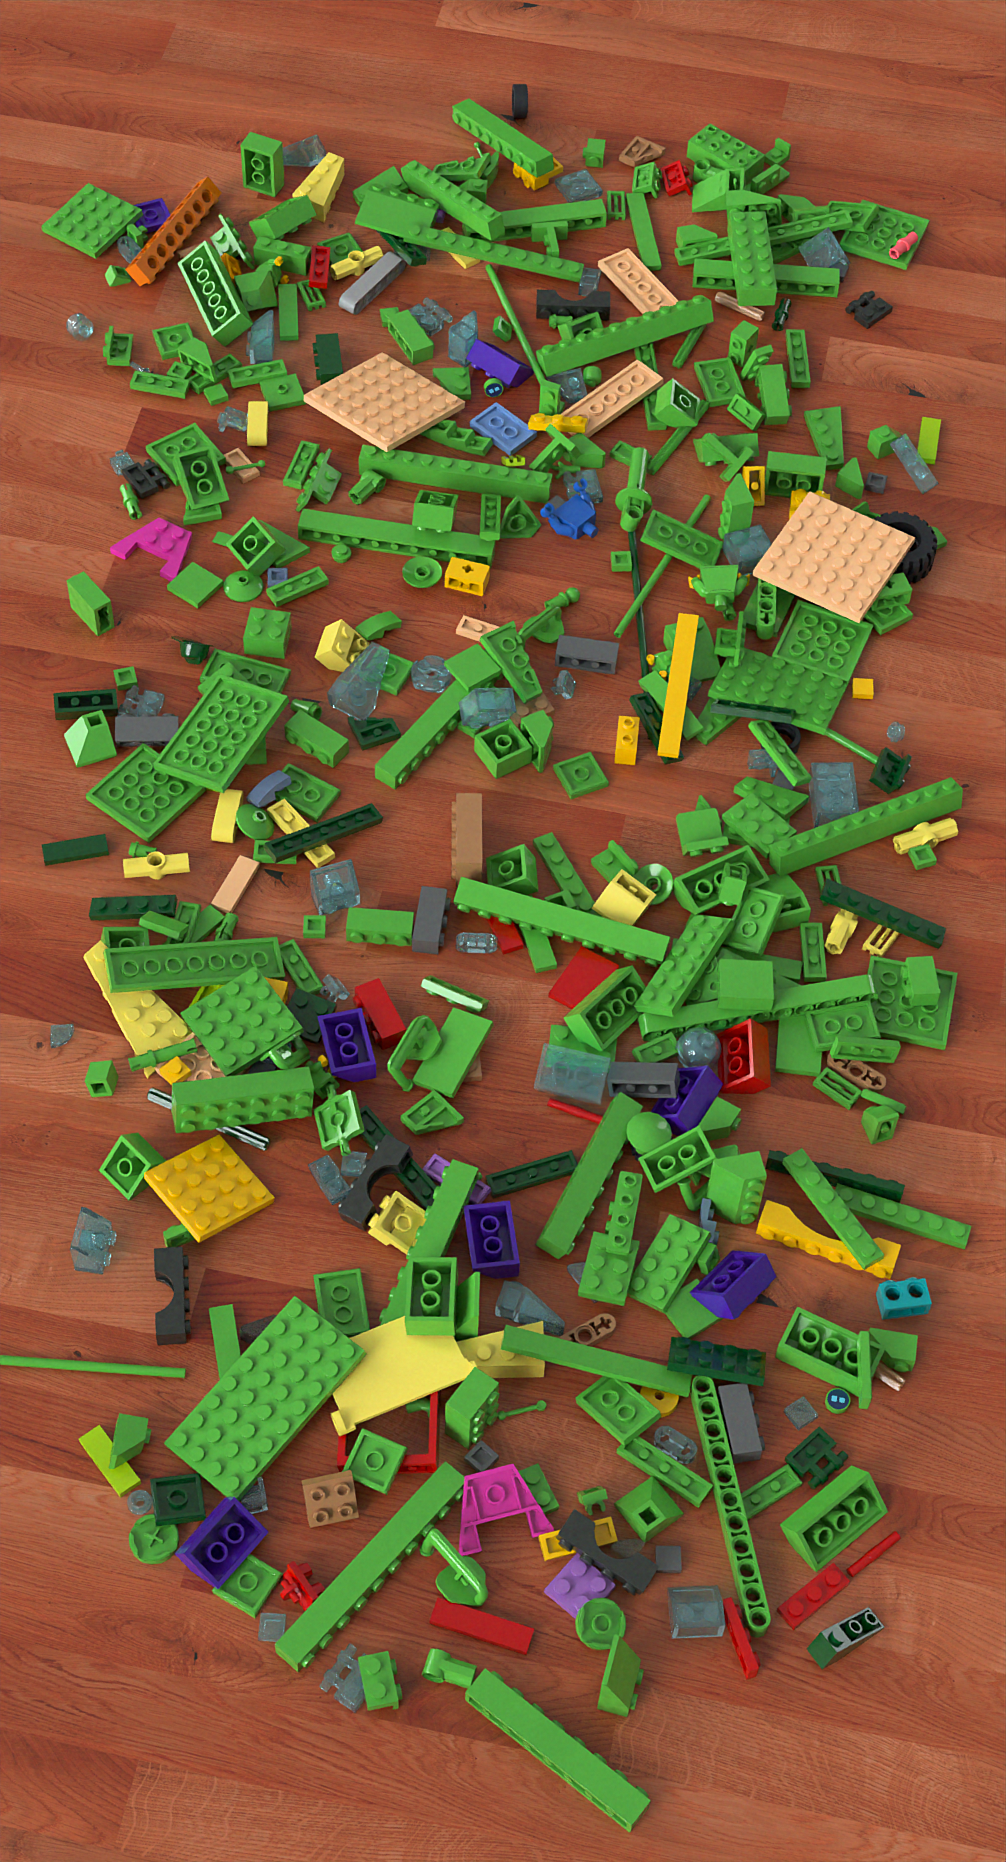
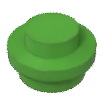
(341, 553)

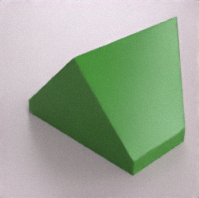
(518, 520)

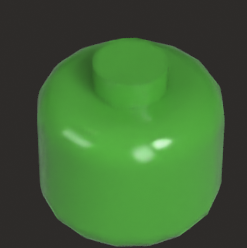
(592, 376)

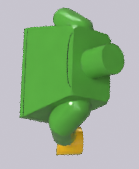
(719, 584)

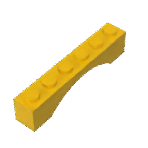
(783, 1226)

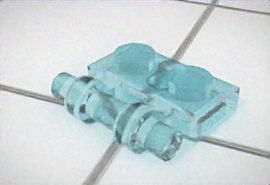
(425, 318)
(593, 484)
(147, 703)
(350, 1690)

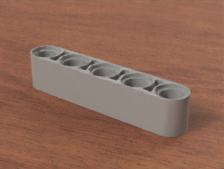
(372, 283)

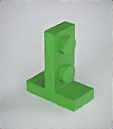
(549, 233)
(550, 399)
(554, 451)
(727, 454)

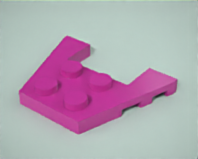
(160, 539)
(494, 1496)

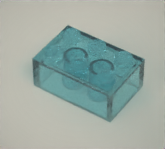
(832, 791)
(572, 1074)

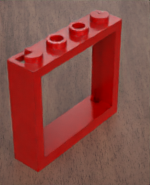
(411, 1463)

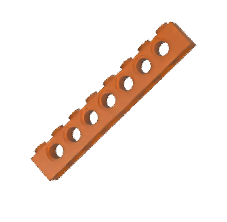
(174, 231)

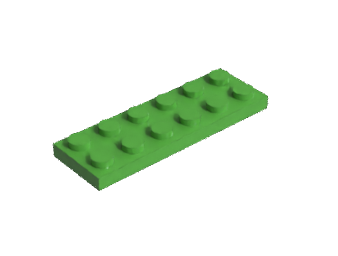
(684, 965)

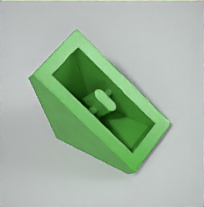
(850, 479)

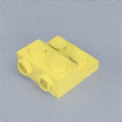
(397, 1222)

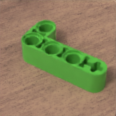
(766, 608)

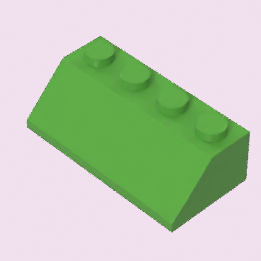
(699, 888)
(607, 1009)
(737, 1187)
(824, 1350)
(834, 1517)

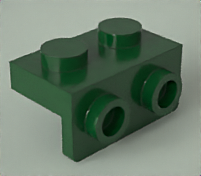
(890, 770)

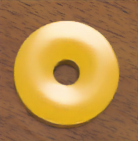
(666, 1405)

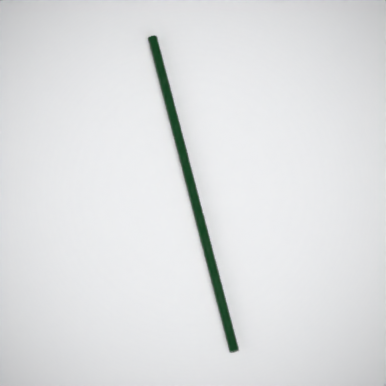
(640, 614)

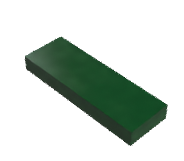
(75, 849)

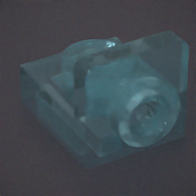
(232, 418)
(761, 759)

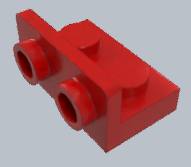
(676, 178)

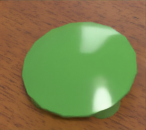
(648, 1131)

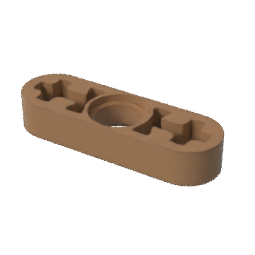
(858, 1080)
(590, 1327)

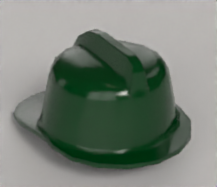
(192, 650)

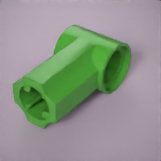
(703, 170)
(368, 484)
(442, 1667)

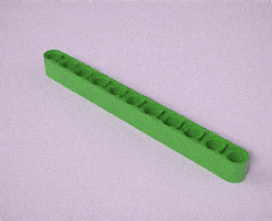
(789, 1003)
(730, 1514)

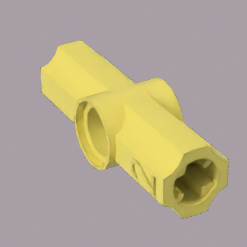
(355, 263)
(925, 834)
(147, 865)
(841, 930)

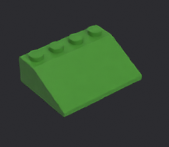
(391, 210)

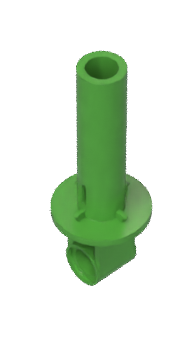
(634, 500)

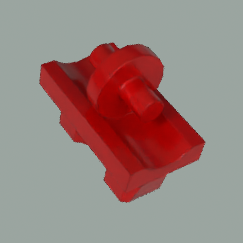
(297, 1586)

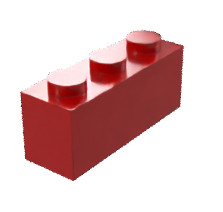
(379, 1013)

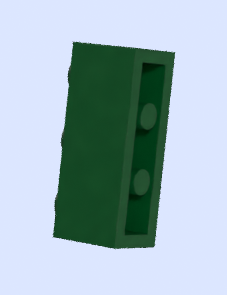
(327, 358)
(78, 703)

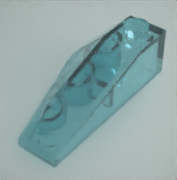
(359, 684)

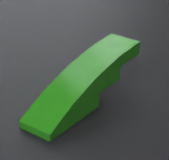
(462, 439)
(657, 689)

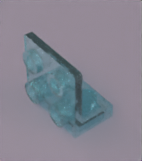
(823, 251)

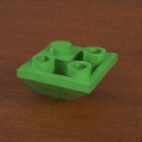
(90, 739)
(648, 1509)

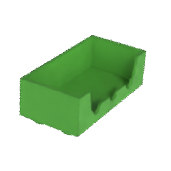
(725, 152)

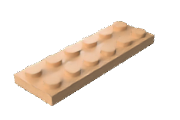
(636, 281)
(615, 396)

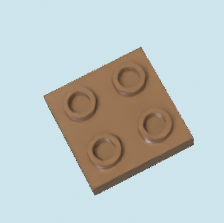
(330, 1498)

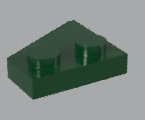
(374, 731)

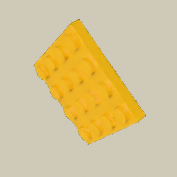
(209, 1188)

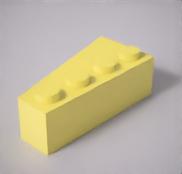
(323, 184)
(500, 1363)

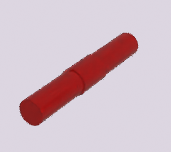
(574, 1110)
(873, 1554)

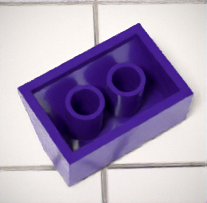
(498, 364)
(348, 1045)
(694, 1097)
(492, 1239)
(734, 1283)
(221, 1542)

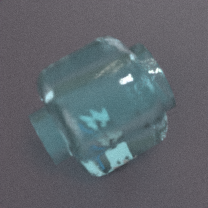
(79, 327)

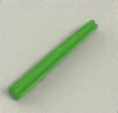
(673, 442)

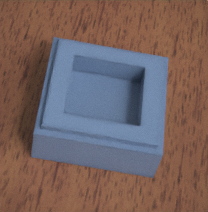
(276, 576)

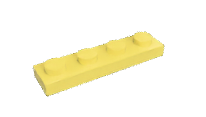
(290, 822)

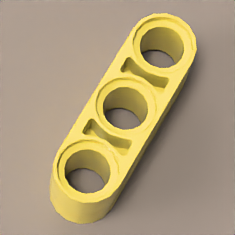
(257, 423)
(225, 823)

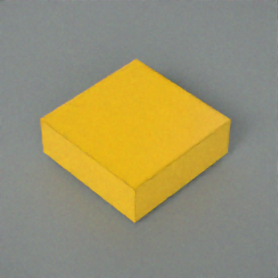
(862, 688)

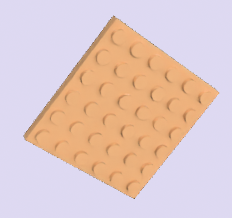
(384, 401)
(834, 557)

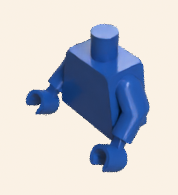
(574, 516)

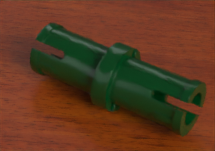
(781, 314)

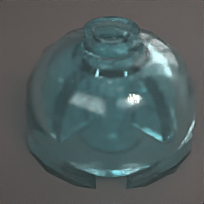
(699, 1048)

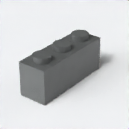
(586, 654)
(146, 729)
(430, 920)
(644, 1079)
(740, 1422)

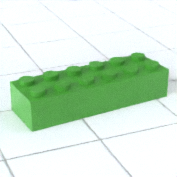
(751, 258)
(215, 293)
(242, 1099)

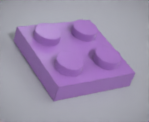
(577, 1585)

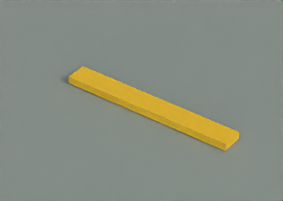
(678, 685)

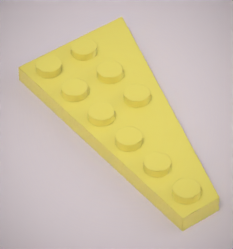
(140, 1014)

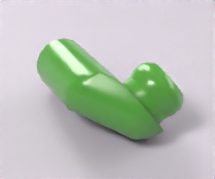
(418, 1405)

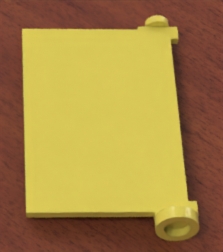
(396, 1372)

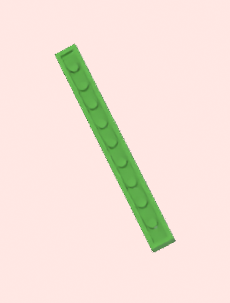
(777, 235)
(493, 252)

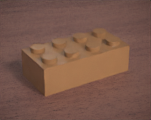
(466, 837)

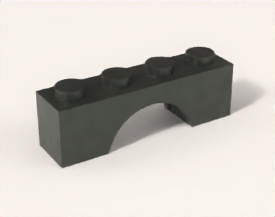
(550, 303)
(389, 1158)
(171, 1321)
(632, 1571)

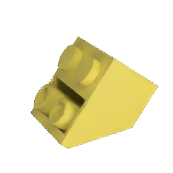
(340, 646)
(624, 899)

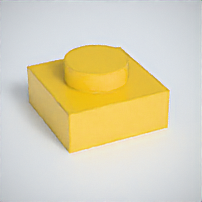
(175, 1071)

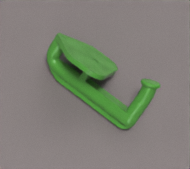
(545, 626)
(416, 1044)
(284, 1057)
(694, 1200)
(463, 1579)

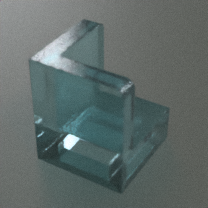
(255, 1499)

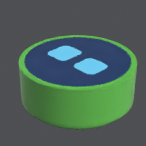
(493, 387)
(837, 1400)

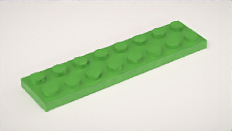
(190, 964)

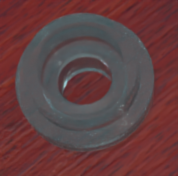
(896, 732)
(136, 1496)

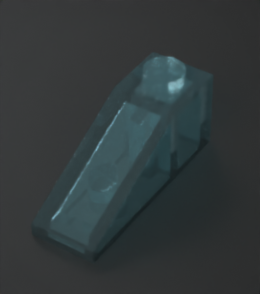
(304, 153)
(914, 463)
(524, 1307)

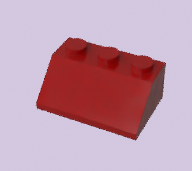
(744, 1059)

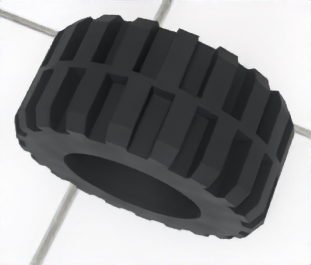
(921, 558)

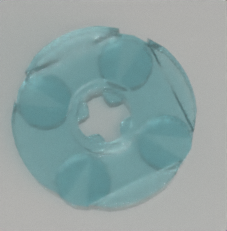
(427, 683)

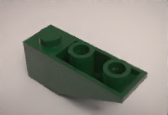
(844, 1637)

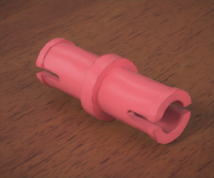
(903, 245)

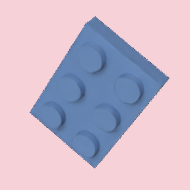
(504, 428)

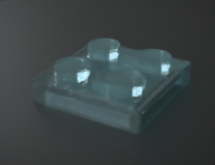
(578, 186)

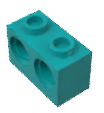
(905, 1304)

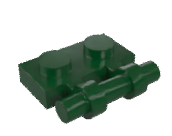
(811, 1452)

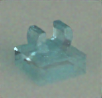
(120, 461)
(564, 684)
(335, 988)

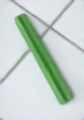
(687, 346)

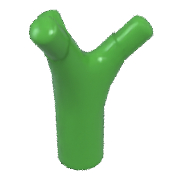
(562, 468)

